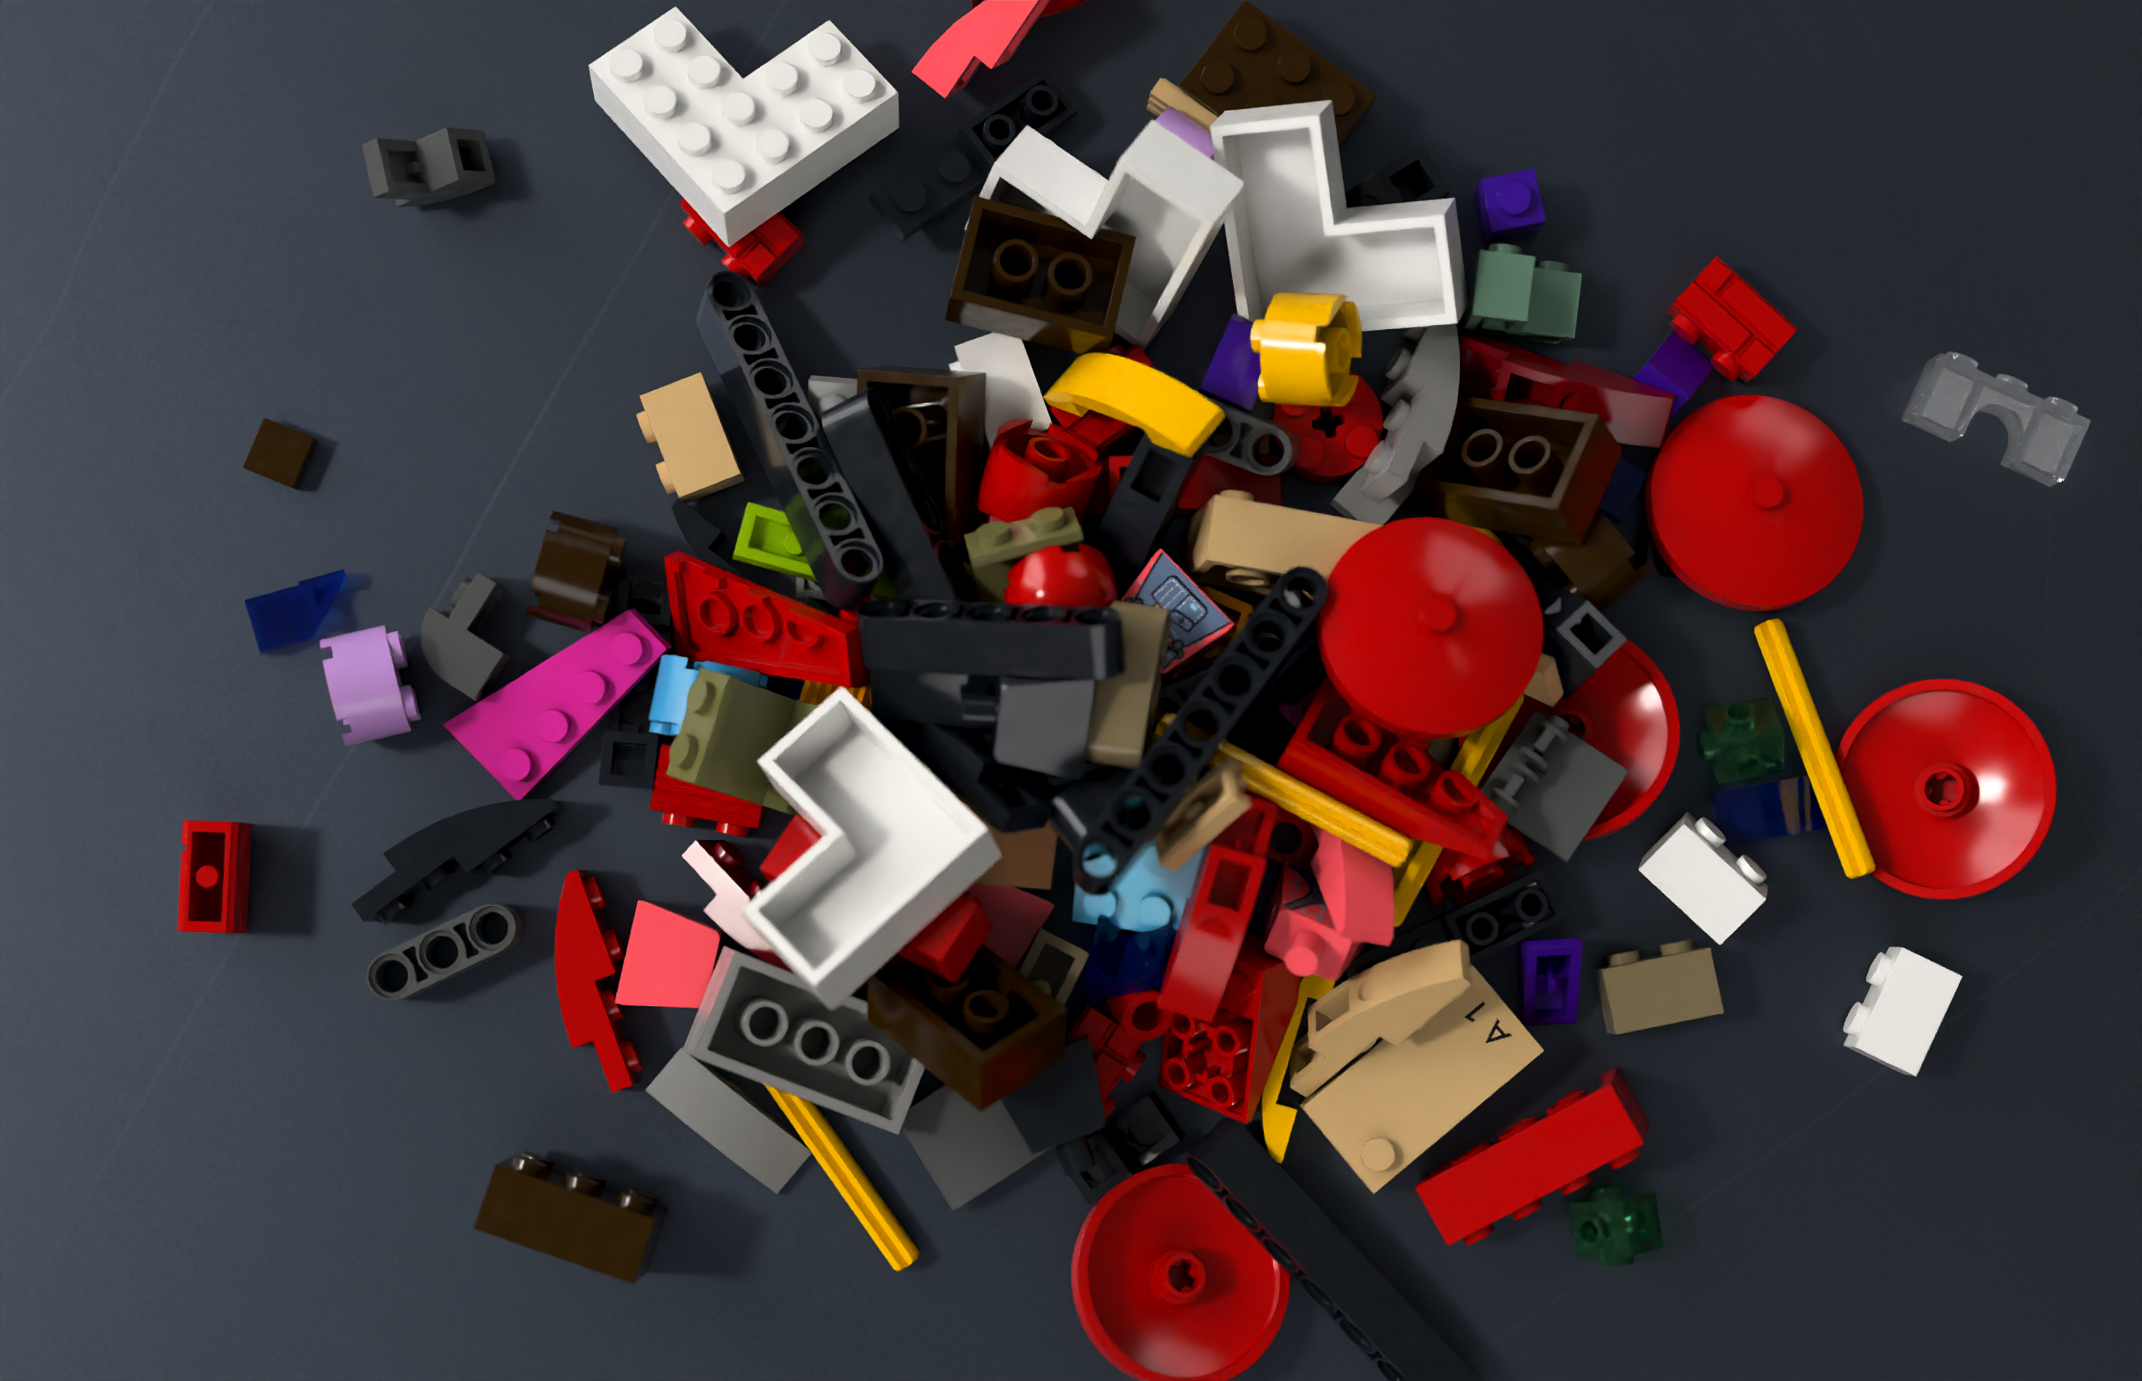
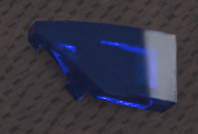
(293, 613)

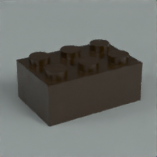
(1265, 65)
(1039, 278)
(945, 429)
(1521, 469)
(974, 1034)
(572, 1216)

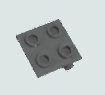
(1553, 784)

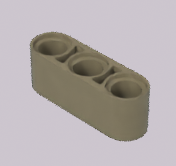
(1127, 703)

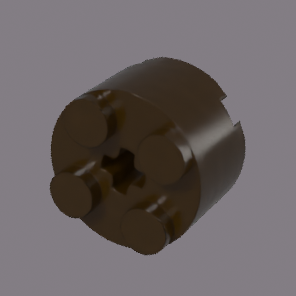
(1595, 569)
(574, 572)

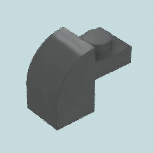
(429, 169)
(452, 641)

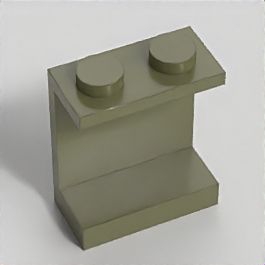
(1002, 545)
(728, 732)

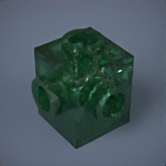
(1742, 740)
(1615, 1225)

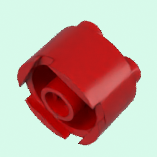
(1335, 458)
(1037, 472)

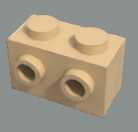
(690, 439)

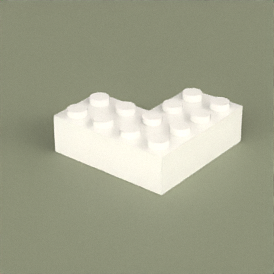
(736, 142)
(1157, 192)
(1300, 237)
(888, 852)

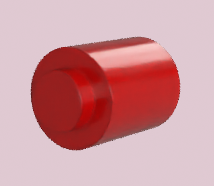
(1139, 1014)

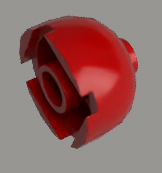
(1062, 578)
(1470, 877)

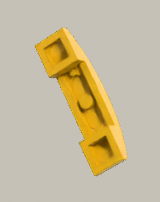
(1139, 396)
(1276, 1117)

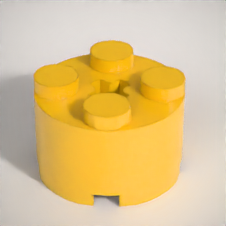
(1308, 349)

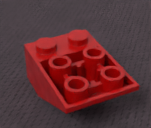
(1232, 1057)

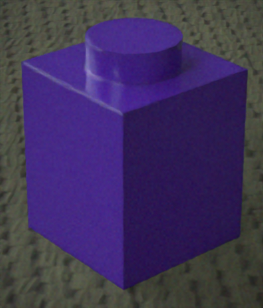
(1509, 206)

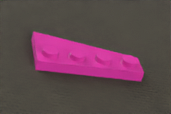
(550, 709)

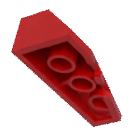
(1389, 777)

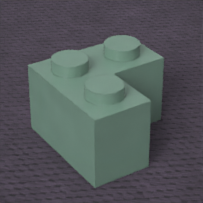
(1521, 301)

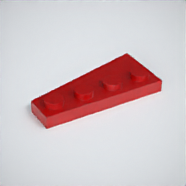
(755, 628)

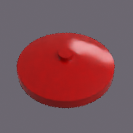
(1754, 503)
(1430, 628)
(1625, 715)
(1948, 787)
(1174, 1281)

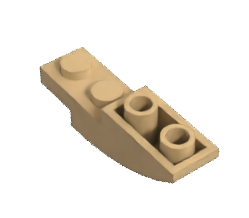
(1379, 1002)

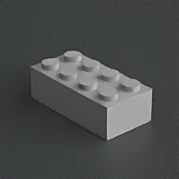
(784, 1036)

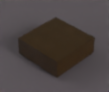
(280, 453)

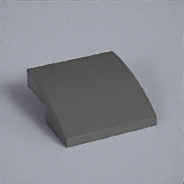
(964, 1147)

